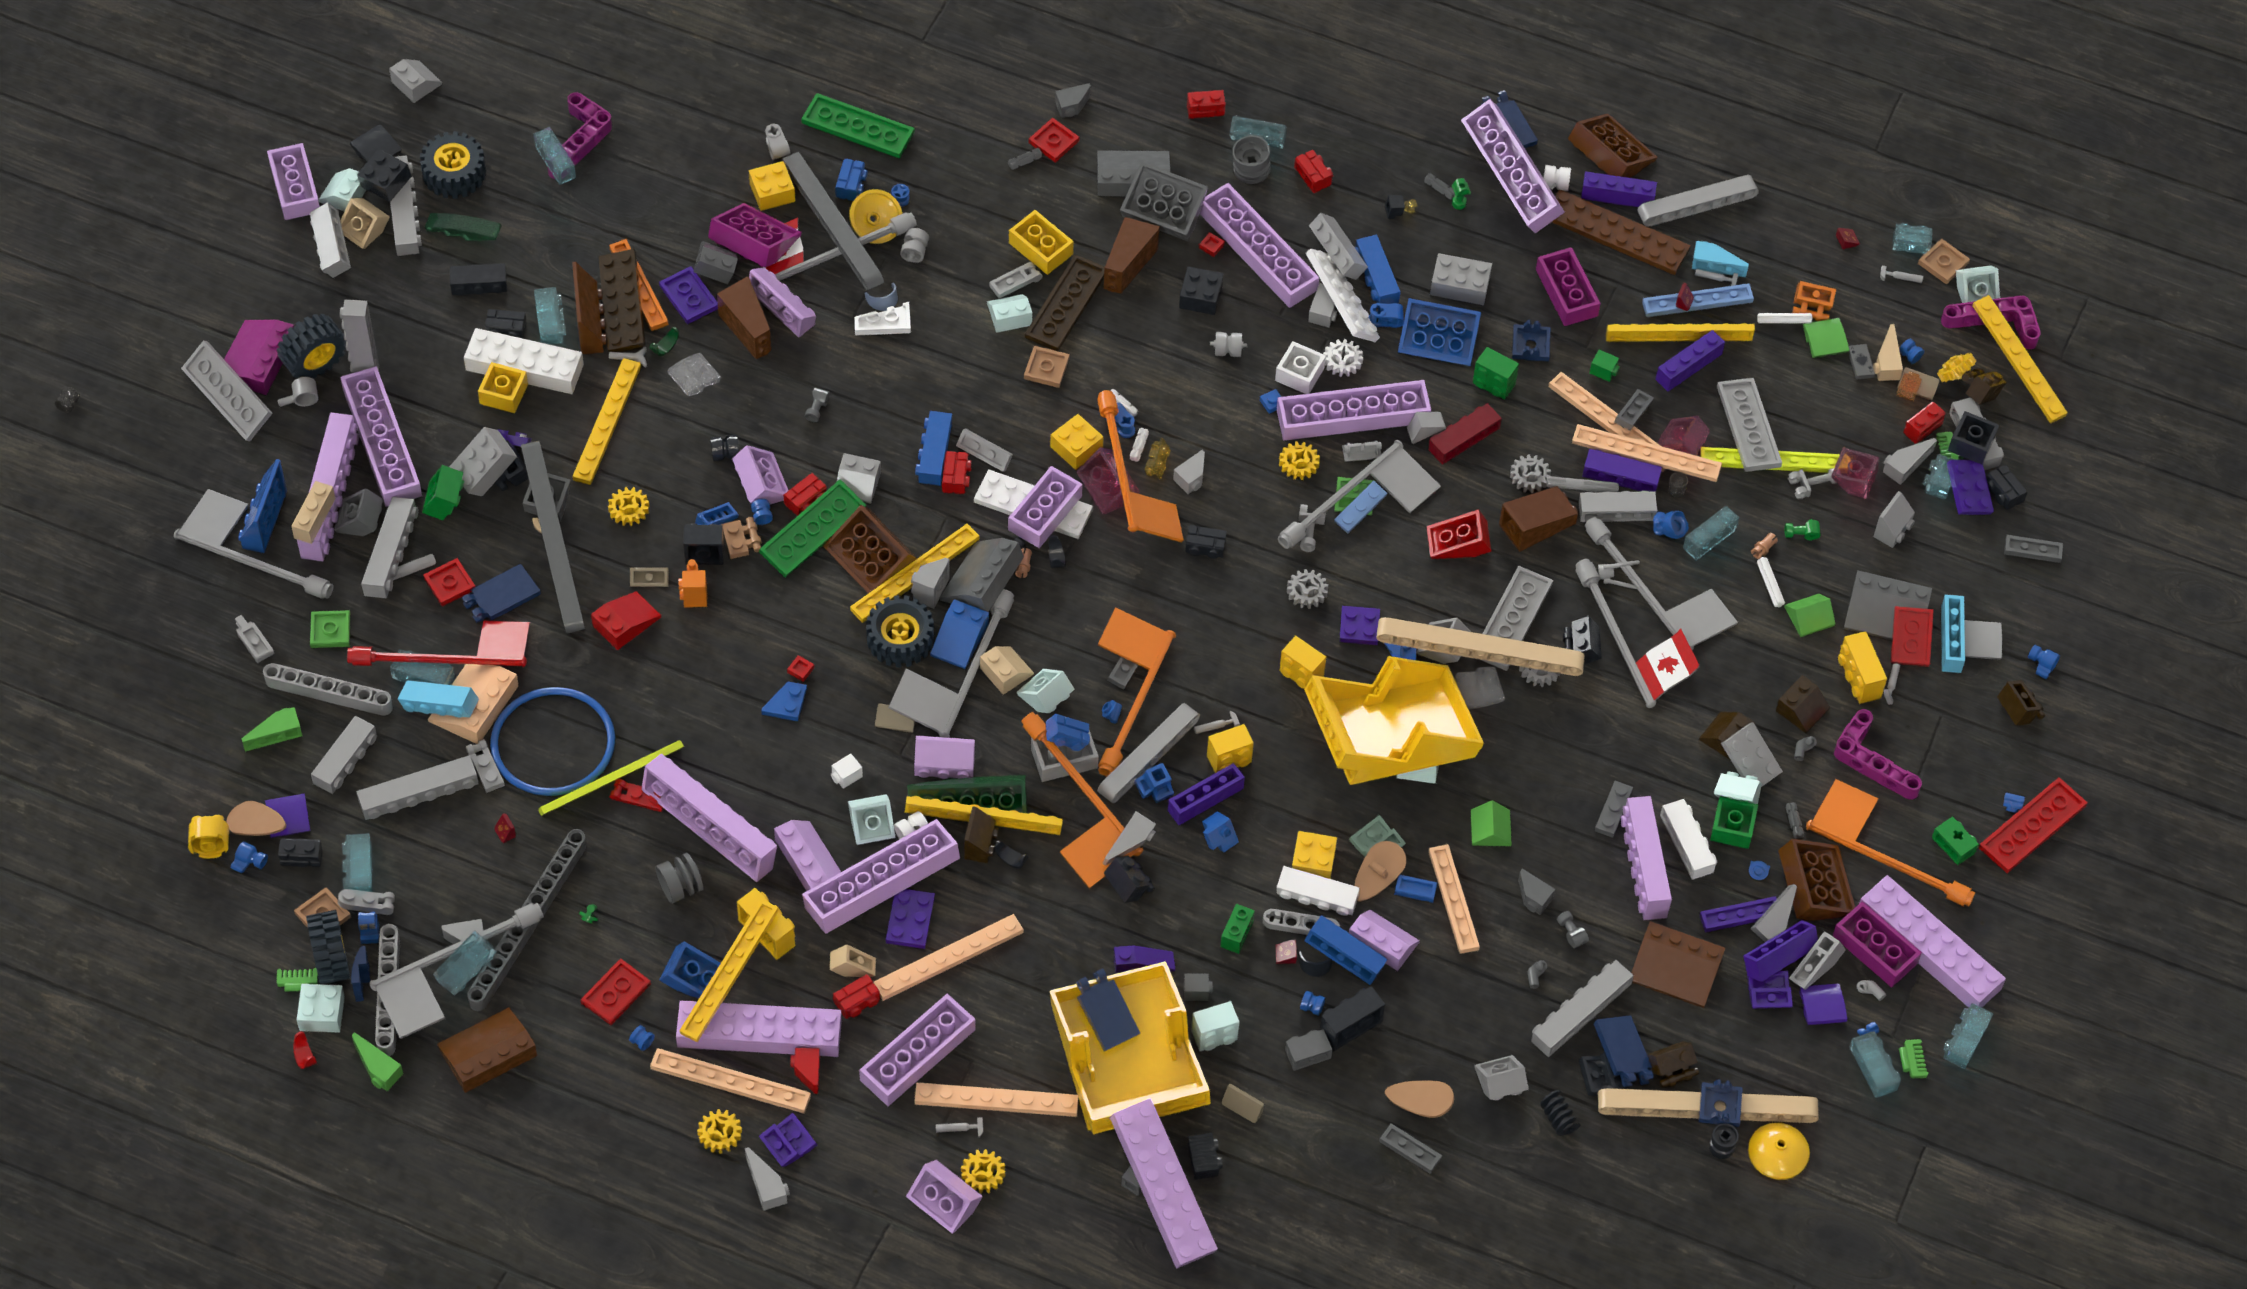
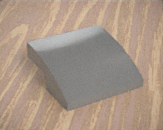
(1983, 639)

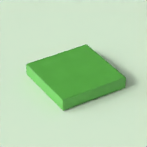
(330, 629)

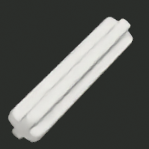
(1784, 318)
(1770, 582)

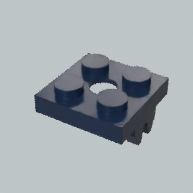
(1535, 333)
(1726, 1093)

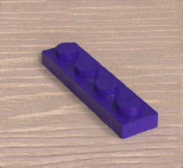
(1735, 914)

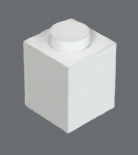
(846, 771)

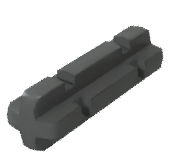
(1025, 158)
(1440, 186)
(1794, 820)

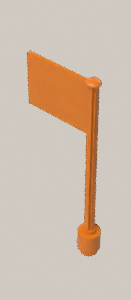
(1142, 511)
(1141, 645)
(1843, 818)
(1091, 848)

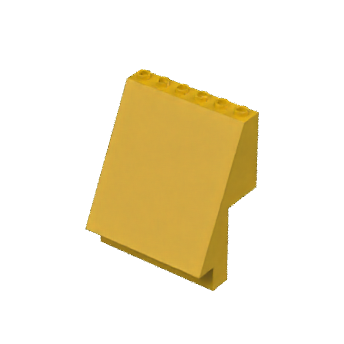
(1398, 723)
(1148, 1066)

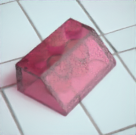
(1102, 480)

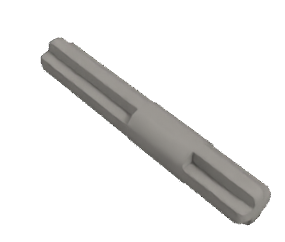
(1581, 484)
(415, 566)

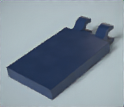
(1515, 119)
(501, 594)
(1106, 1011)
(1624, 1049)

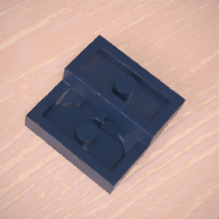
(360, 973)

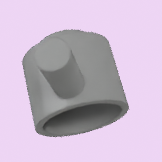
(304, 393)

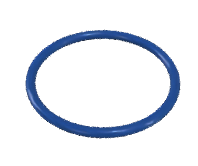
(544, 692)

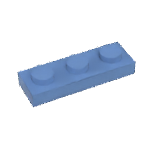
(1360, 507)

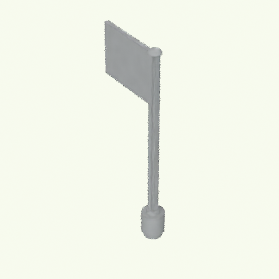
(1394, 471)
(212, 524)
(1698, 617)
(934, 704)
(407, 992)

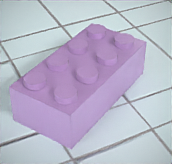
(293, 181)
(1045, 507)

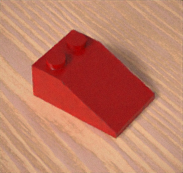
(1459, 537)
(624, 619)

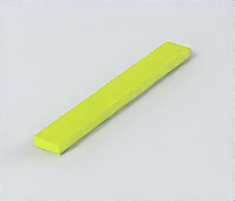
(1790, 460)
(608, 778)

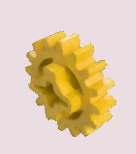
(1956, 367)
(1299, 461)
(628, 506)
(714, 1138)
(983, 1163)

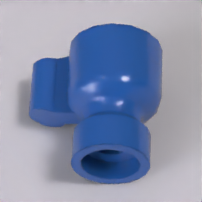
(2047, 660)
(246, 855)

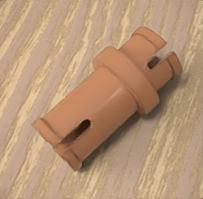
(1762, 547)
(1024, 565)

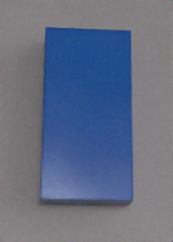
(1415, 888)

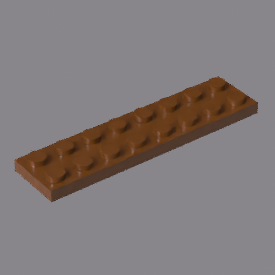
(1620, 233)

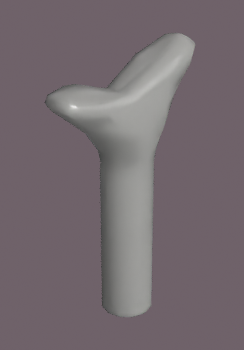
(638, 356)

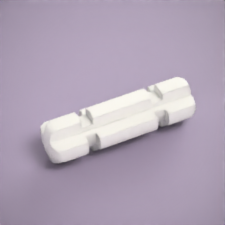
(1119, 398)
(1139, 444)

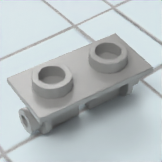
(1362, 451)

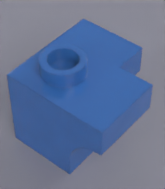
(1155, 782)
(1219, 832)

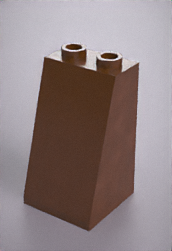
(1130, 253)
(744, 316)
(1537, 517)

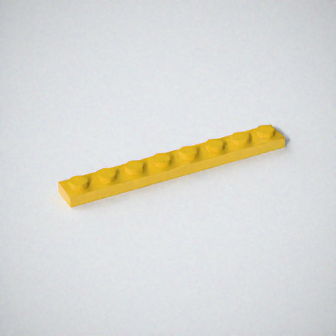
(1681, 332)
(2019, 359)
(606, 421)
(901, 581)
(1003, 818)
(729, 970)

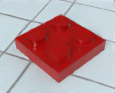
(1054, 140)
(449, 582)

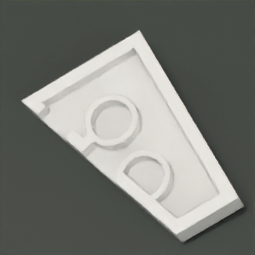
(886, 322)

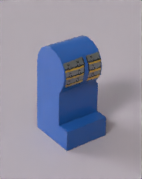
(368, 927)

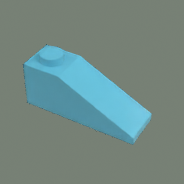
(1717, 260)

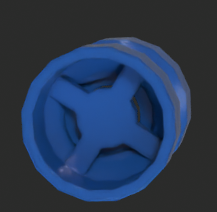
(1911, 351)
(761, 511)
(1312, 1003)

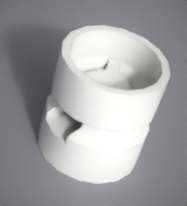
(1557, 177)
(908, 826)

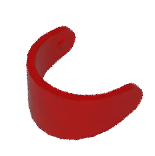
(302, 1051)

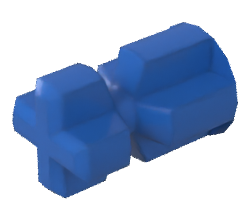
(1869, 1028)

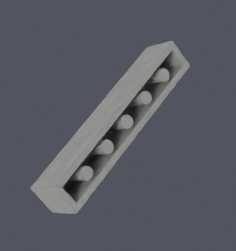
(404, 217)
(359, 335)
(389, 547)
(417, 787)
(1581, 1008)

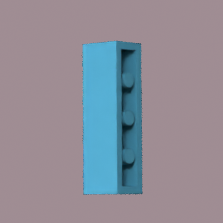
(1952, 633)
(438, 699)

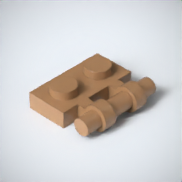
(735, 538)

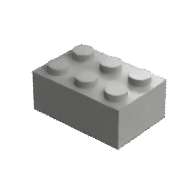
(1460, 279)
(484, 461)
(1050, 768)

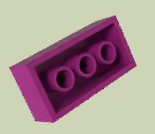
(1568, 286)
(1877, 944)

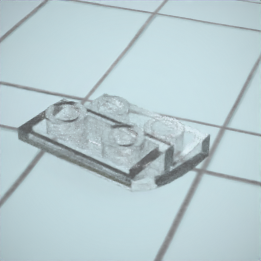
(694, 374)
(1480, 687)

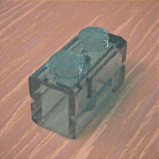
(1912, 238)
(1938, 481)

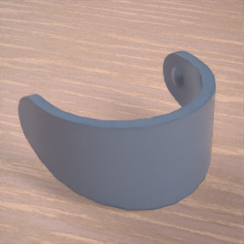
(883, 303)

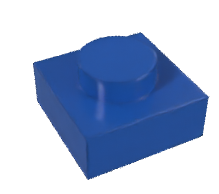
(1270, 400)

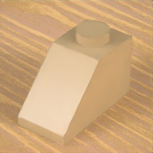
(852, 962)

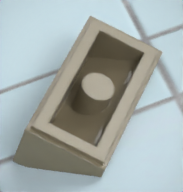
(1928, 386)
(649, 577)
(893, 720)
(1242, 1103)

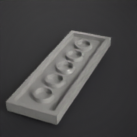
(226, 390)
(1749, 424)
(1518, 607)

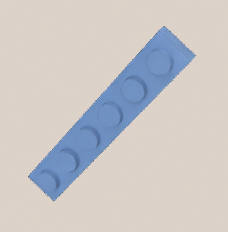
(1702, 300)

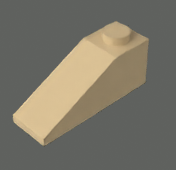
(1889, 361)

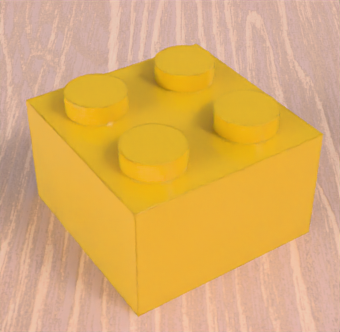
(772, 186)
(503, 387)
(1076, 441)
(1301, 661)
(1229, 748)
(1314, 854)

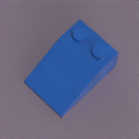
(960, 634)
(689, 970)

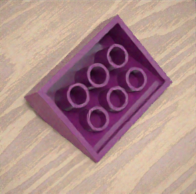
(753, 234)
(255, 353)

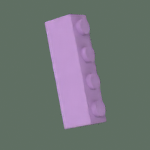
(781, 301)
(805, 853)

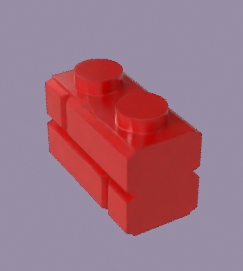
(1206, 104)
(1313, 171)
(1924, 422)
(955, 472)
(804, 494)
(856, 997)

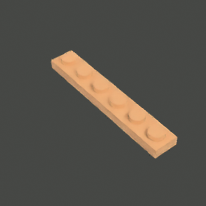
(1454, 899)

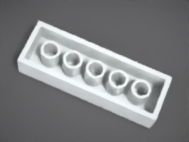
(544, 363)

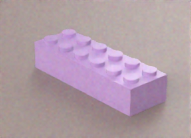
(1646, 858)
(917, 1049)

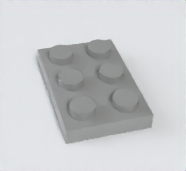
(1751, 754)

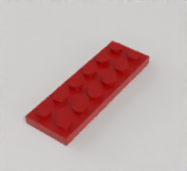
(2033, 825)

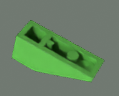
(276, 728)
(380, 1067)

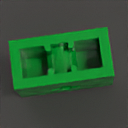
(1955, 840)
(1237, 928)

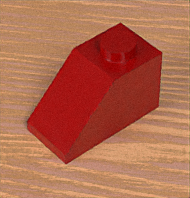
(806, 1066)

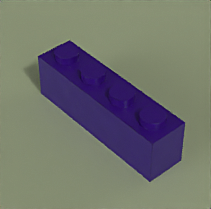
(1617, 189)
(1690, 360)
(1622, 470)
(1206, 794)
(1780, 951)

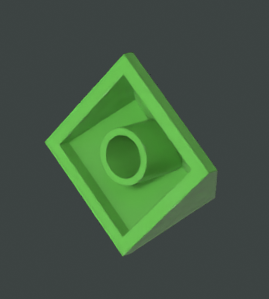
(1811, 614)
(1490, 825)

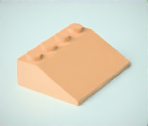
(494, 689)

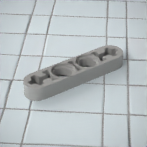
(1301, 919)

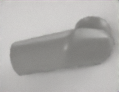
(1871, 987)

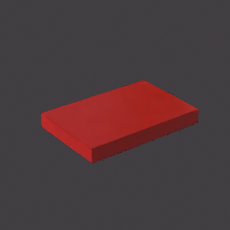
(1912, 636)
(615, 991)

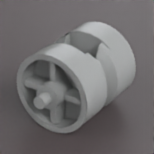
(914, 245)
(1228, 344)

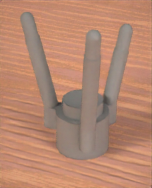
(1606, 571)

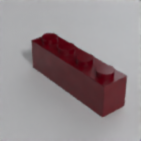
(1464, 433)

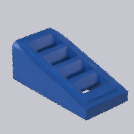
(704, 518)

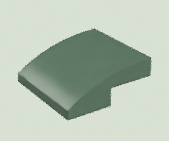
(1373, 833)

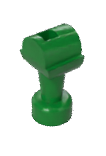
(1460, 189)
(1810, 530)

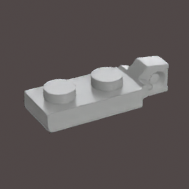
(253, 639)

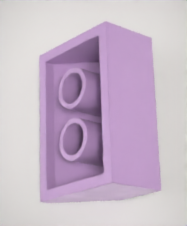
(760, 475)
(944, 757)
(1384, 938)
(943, 1196)

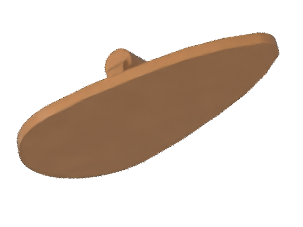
(254, 820)
(1379, 869)
(1422, 1097)

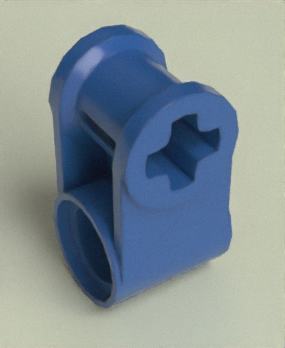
(1388, 315)
(1124, 422)

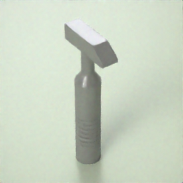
(1900, 275)
(1716, 276)
(1892, 683)
(1217, 724)
(961, 1127)

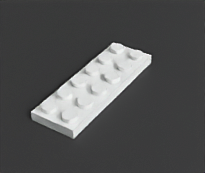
(1343, 296)
(1006, 493)

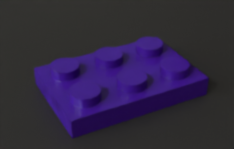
(689, 295)
(1970, 487)
(910, 918)

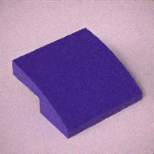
(293, 811)
(1772, 992)
(1823, 1004)
(788, 1140)

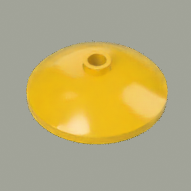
(876, 204)
(1774, 1160)

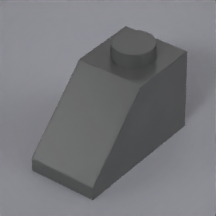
(1072, 100)
(1535, 892)

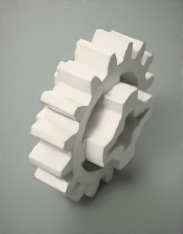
(1352, 358)

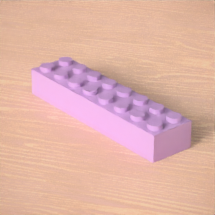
(1512, 166)
(1259, 245)
(1351, 409)
(381, 435)
(332, 469)
(709, 817)
(881, 876)
(1942, 950)
(765, 1029)
(1163, 1183)

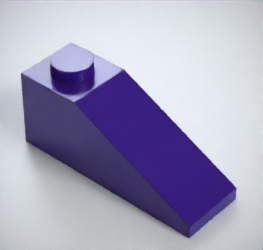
(1135, 957)

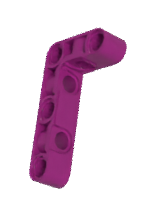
(596, 127)
(2012, 308)
(1865, 760)

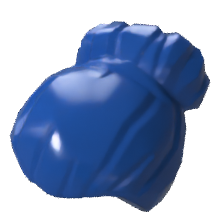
(1670, 524)

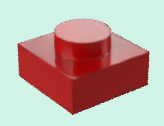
(1211, 244)
(800, 668)

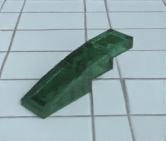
(460, 225)

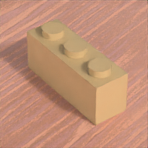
(313, 512)

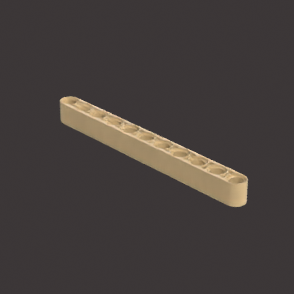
(1480, 646)
(1687, 1105)

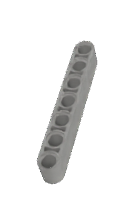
(1697, 200)
(321, 683)
(1148, 752)
(386, 963)

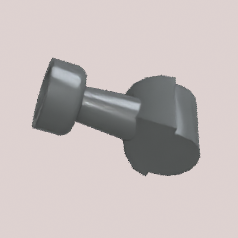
(820, 398)
(1575, 935)

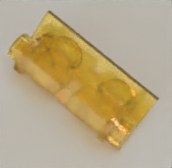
(1159, 452)

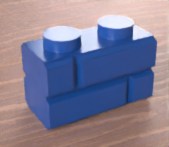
(850, 179)
(1067, 732)

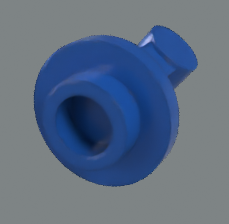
(1111, 711)
(2013, 802)
(1758, 870)

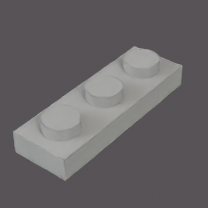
(984, 450)

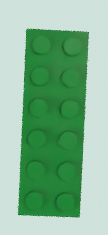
(858, 125)
(811, 528)

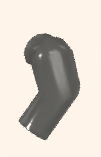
(1802, 746)
(1534, 972)

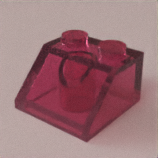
(1685, 435)
(1855, 472)

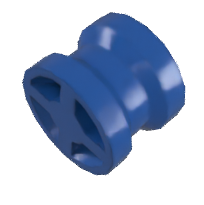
(902, 191)
(641, 1038)

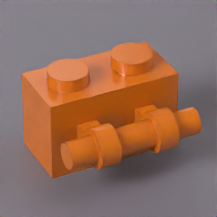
(1815, 297)
(693, 586)

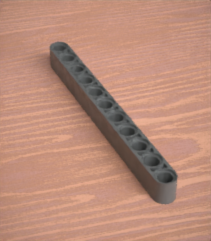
(833, 221)
(552, 537)
(516, 944)

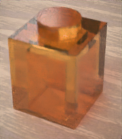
(1909, 386)

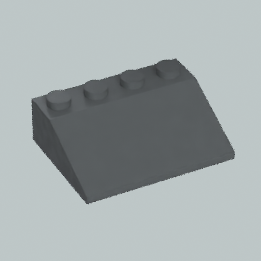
(1119, 168)
(1164, 201)
(984, 573)
(1874, 603)

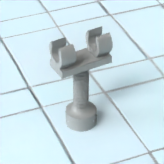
(1805, 490)
(1308, 543)

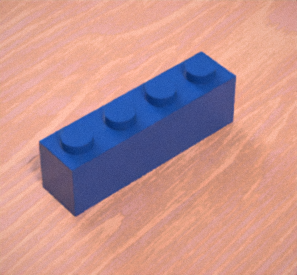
(1378, 274)
(935, 446)
(1345, 950)

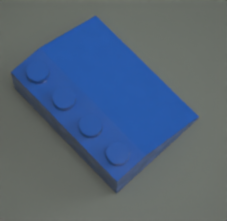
(1439, 332)
(264, 510)

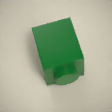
(1604, 366)

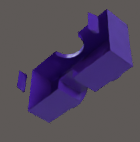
(518, 439)

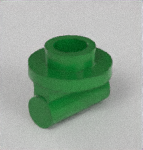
(588, 916)

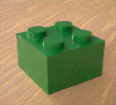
(1495, 373)
(443, 492)
(1734, 822)

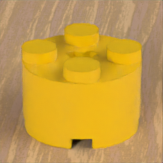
(208, 836)

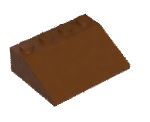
(1611, 146)
(588, 311)
(868, 549)
(1819, 879)
(1677, 964)
(488, 1049)

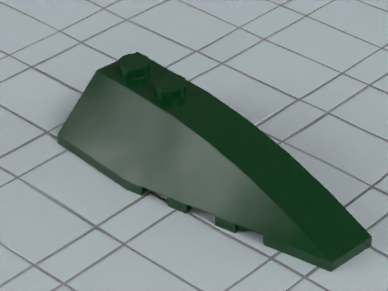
(992, 791)

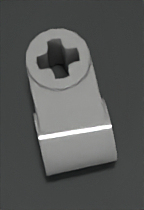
(776, 142)

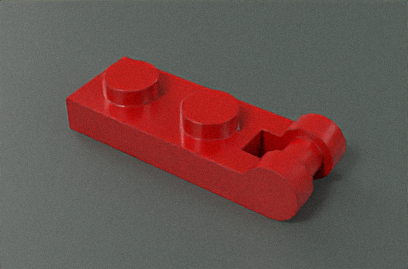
(634, 795)

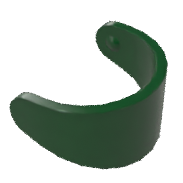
(666, 343)

